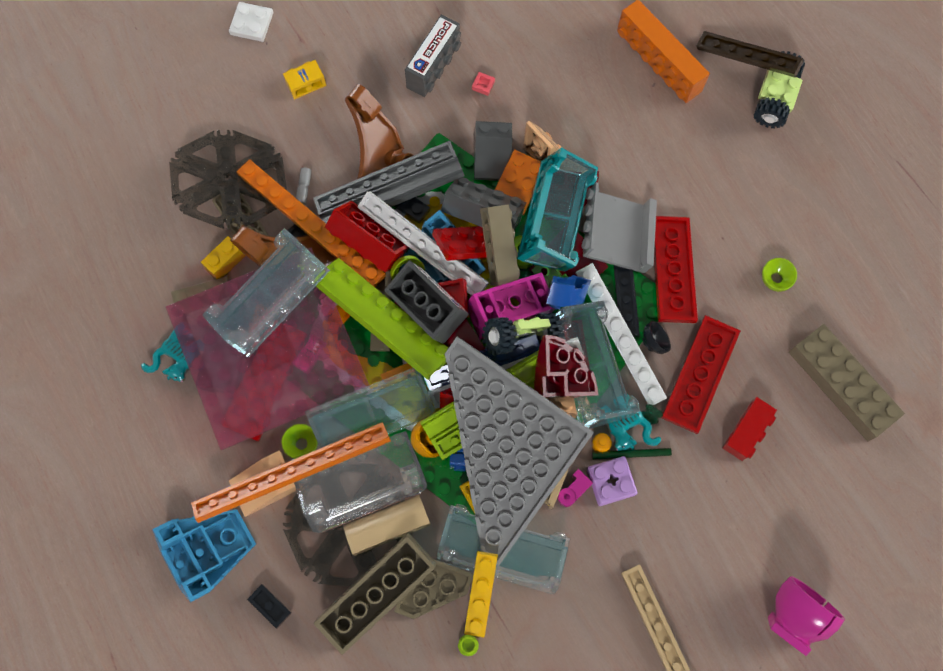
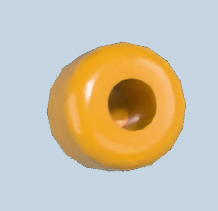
(601, 442)

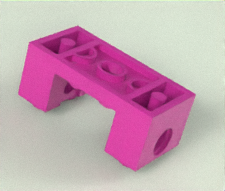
(495, 302)

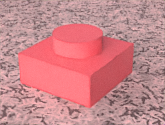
(483, 83)

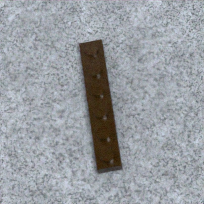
(750, 54)

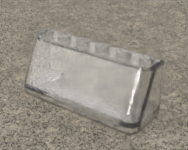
(361, 485)

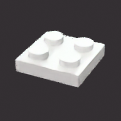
(251, 21)

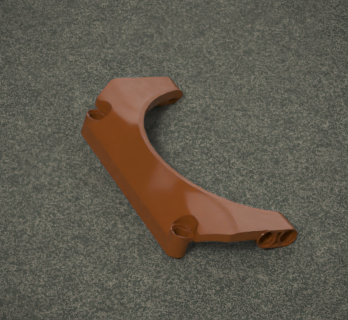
(378, 149)

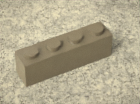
(500, 244)

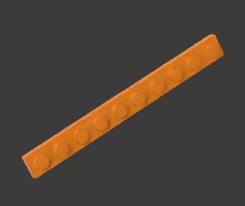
(308, 221)
(289, 472)

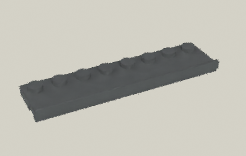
(398, 181)

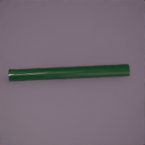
(632, 453)

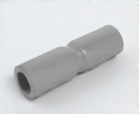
(304, 181)

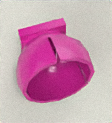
(801, 615)

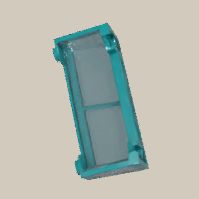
(556, 211)

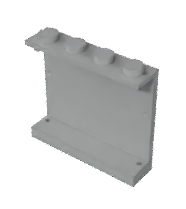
(619, 231)

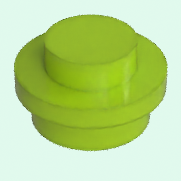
(468, 645)

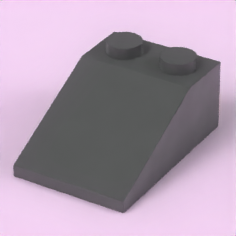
(491, 149)

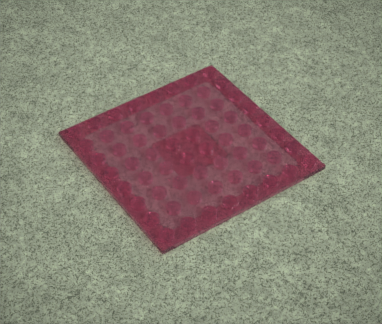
(292, 371)

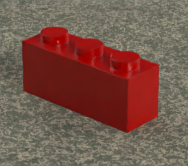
(750, 429)

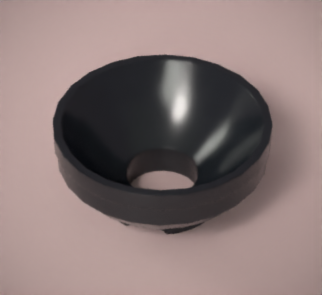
(656, 338)

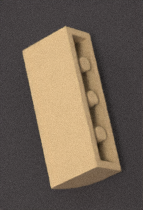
(386, 525)

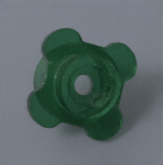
(652, 414)

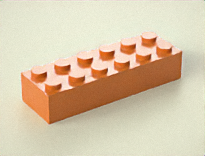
(662, 51)

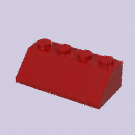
(365, 236)

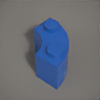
(567, 291)

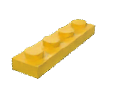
(481, 594)

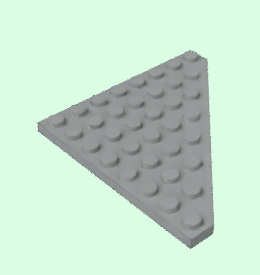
(511, 445)

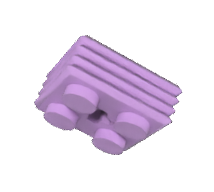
(606, 492)

